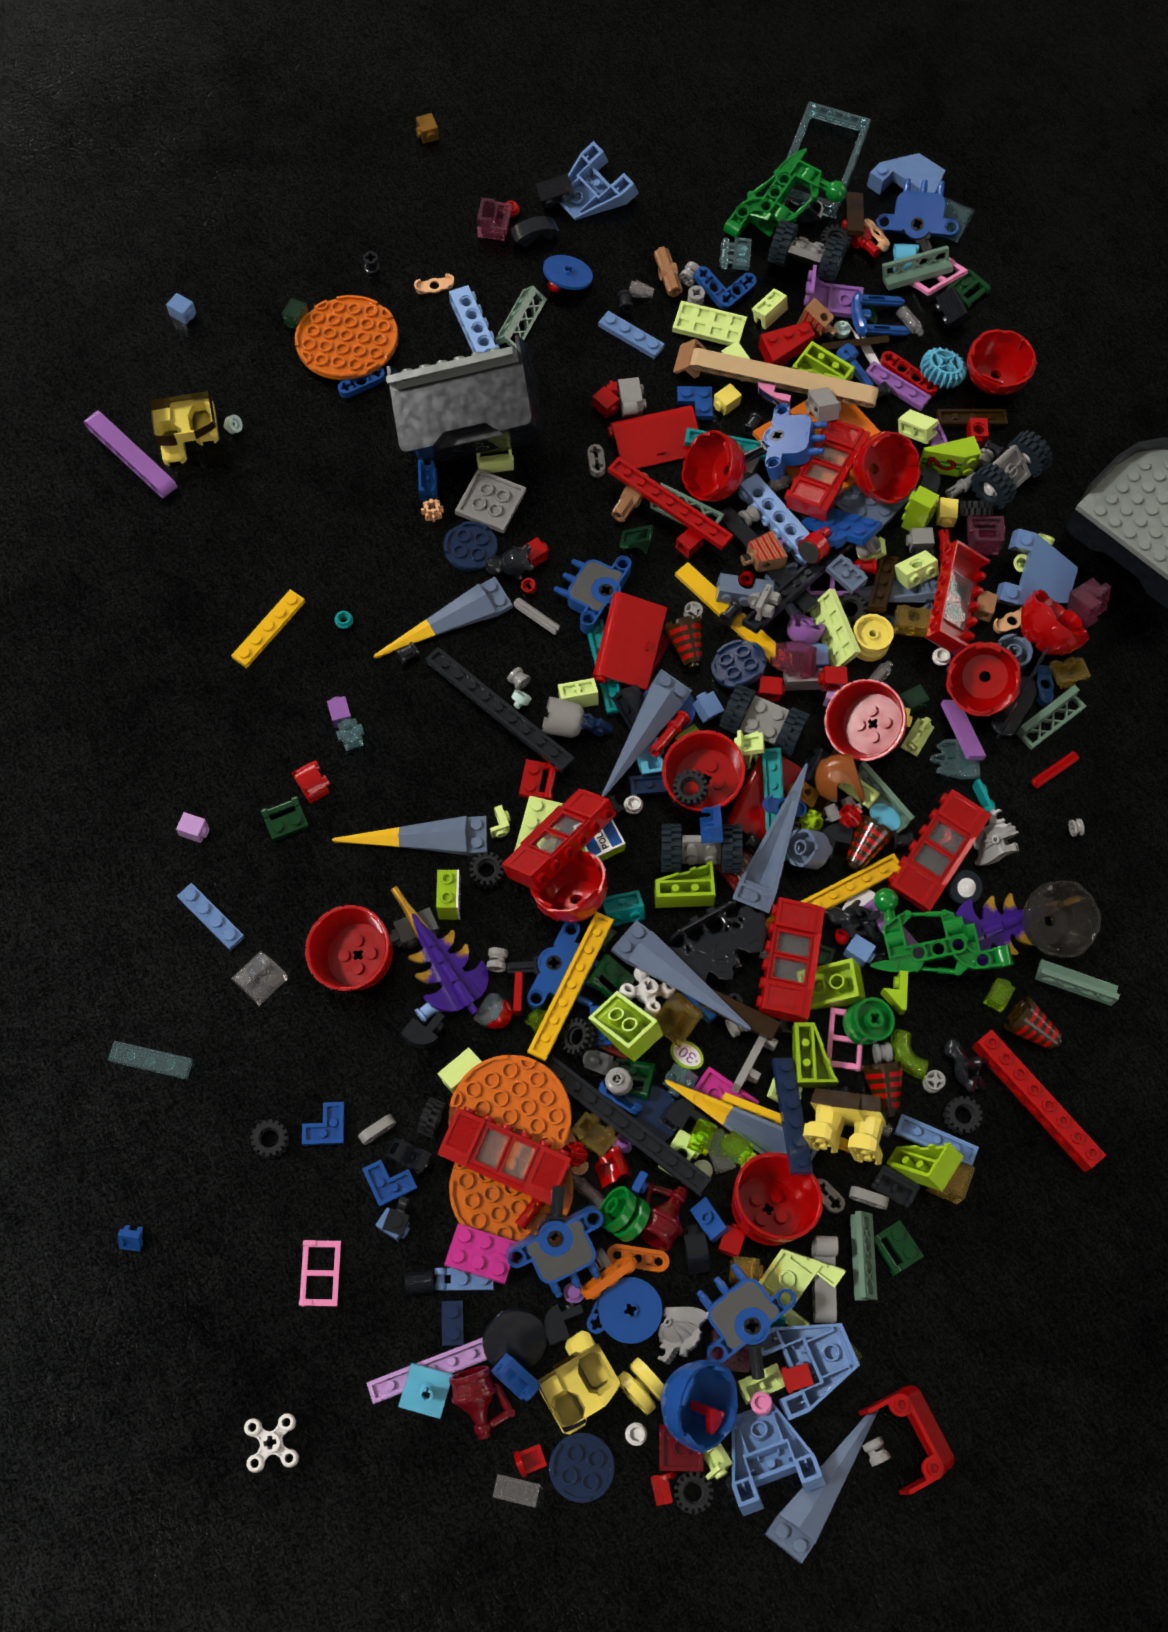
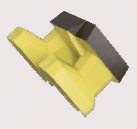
(183, 420)
(837, 1108)
(579, 1383)

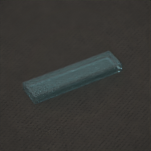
(150, 1060)

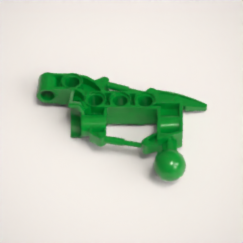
(794, 172)
(902, 956)

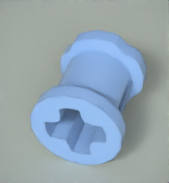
(425, 1012)

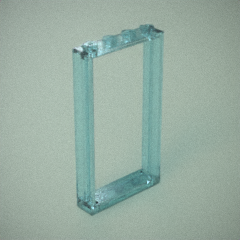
(836, 117)

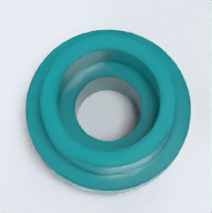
(343, 615)

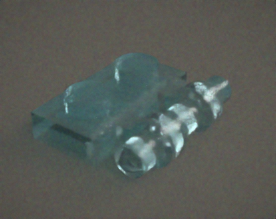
(741, 253)

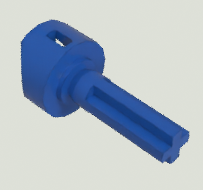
(849, 354)

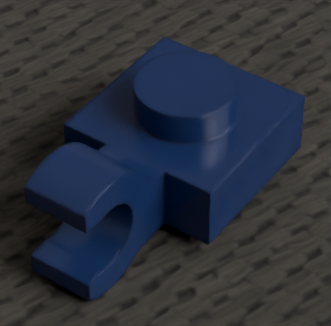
(597, 726)

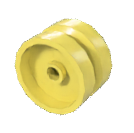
(873, 636)
(639, 1389)

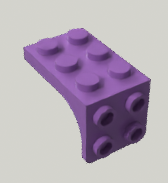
(833, 297)

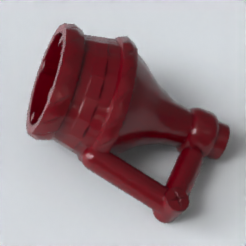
(664, 1220)
(473, 1393)

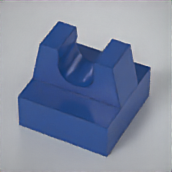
(130, 1239)

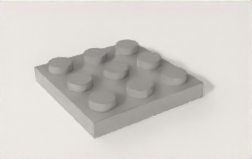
(490, 500)

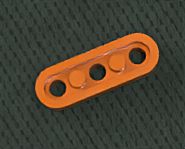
(648, 1257)
(609, 1276)

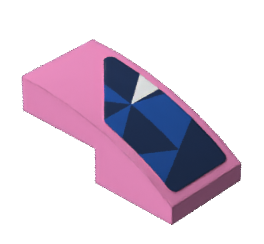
(769, 392)

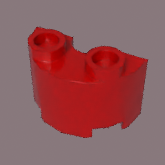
(311, 782)
(611, 1167)

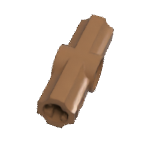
(668, 271)
(628, 501)

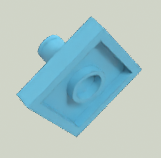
(425, 1390)

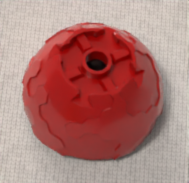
(1001, 354)
(894, 464)
(713, 466)
(1052, 625)
(970, 691)
(579, 879)

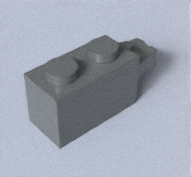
(404, 935)

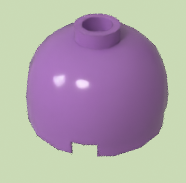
(804, 629)

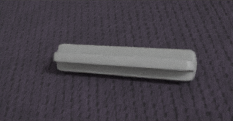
(537, 616)

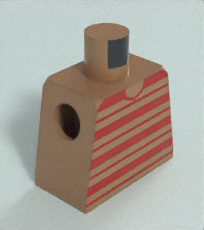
(819, 319)
(765, 553)

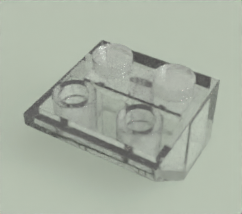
(260, 978)

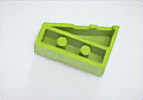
(823, 362)
(919, 508)
(687, 888)
(809, 1057)
(926, 1165)

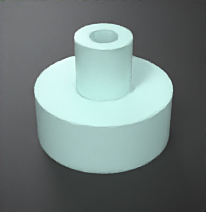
(843, 329)
(233, 424)
(520, 698)

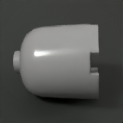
(563, 718)

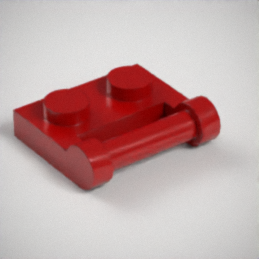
(532, 780)

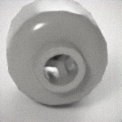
(624, 1084)

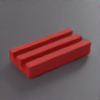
(518, 992)

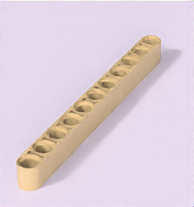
(782, 377)

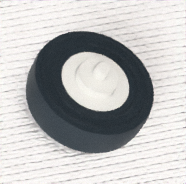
(964, 886)

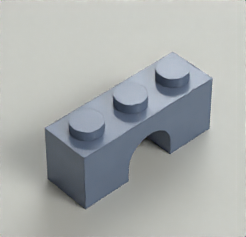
(729, 589)

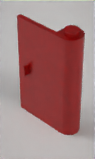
(653, 437)
(629, 641)
(748, 806)

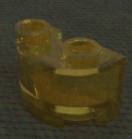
(1069, 672)
(593, 1135)

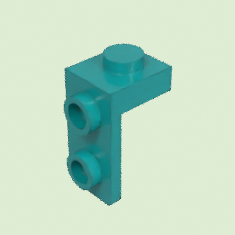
(981, 793)

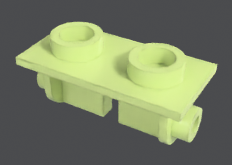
(917, 736)

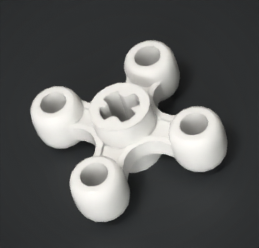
(647, 992)
(265, 1436)

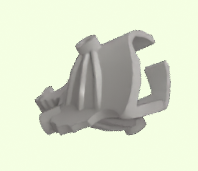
(993, 839)
(680, 1331)

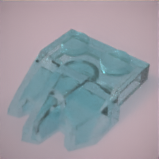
(954, 762)

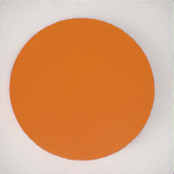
(346, 337)
(517, 1094)
(494, 1206)

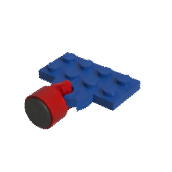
(836, 531)

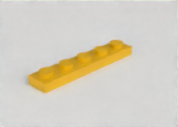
(268, 628)

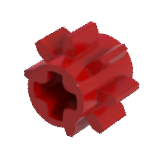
(850, 815)
(577, 1153)

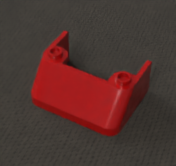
(940, 1458)

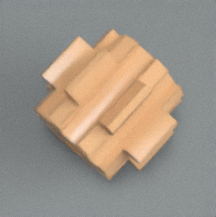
(432, 510)

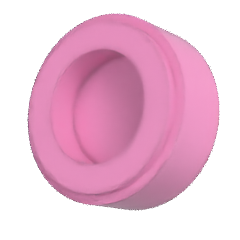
(761, 1403)

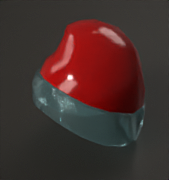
(494, 1012)

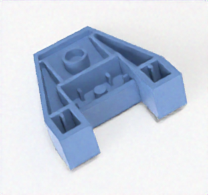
(897, 170)
(591, 189)
(1043, 570)
(826, 1352)
(767, 1451)

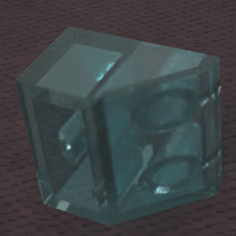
(960, 213)

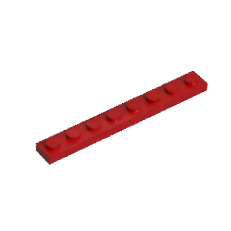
(670, 503)

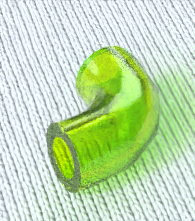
(902, 1052)

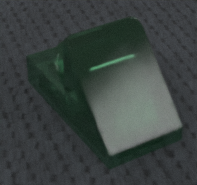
(637, 537)

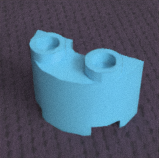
(904, 250)
(649, 764)

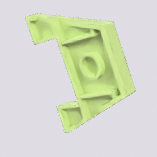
(795, 1273)

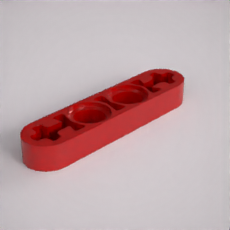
(911, 371)

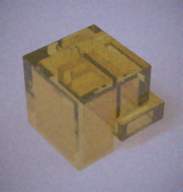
(678, 1018)
(958, 1184)

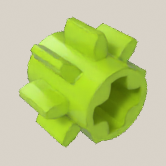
(811, 820)

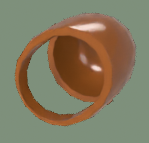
(837, 770)

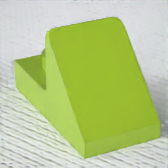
(897, 997)

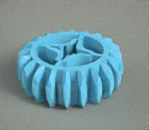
(943, 367)

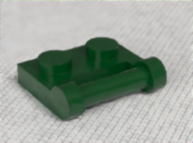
(968, 283)
(286, 824)
(612, 973)
(641, 1073)
(901, 1244)

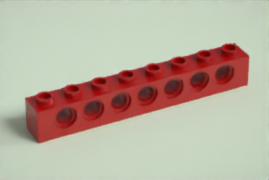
(1039, 1101)

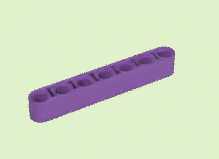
(130, 454)

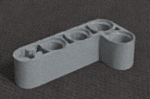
(824, 1295)

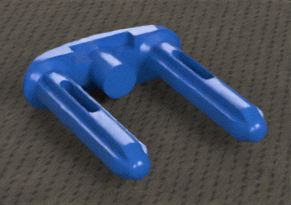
(860, 315)

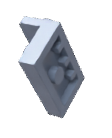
(846, 574)

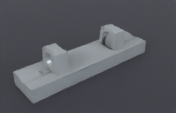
(747, 1071)

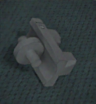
(599, 1061)

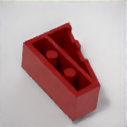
(785, 343)

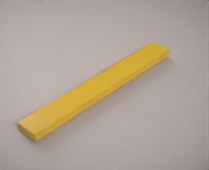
(707, 593)
(852, 884)
(570, 986)
(768, 1114)

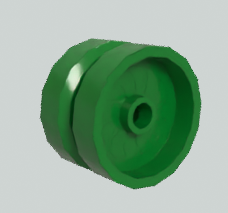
(868, 1021)
(624, 1213)

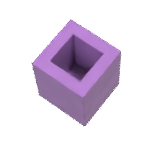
(338, 710)

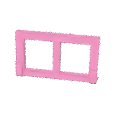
(961, 271)
(836, 1064)
(305, 1272)

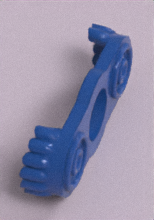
(1045, 696)
(771, 805)
(632, 1108)

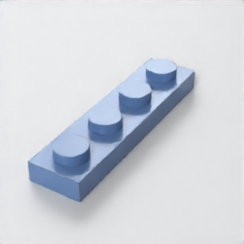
(631, 334)
(210, 916)
(924, 1134)

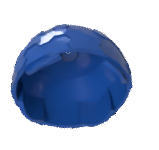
(705, 1383)

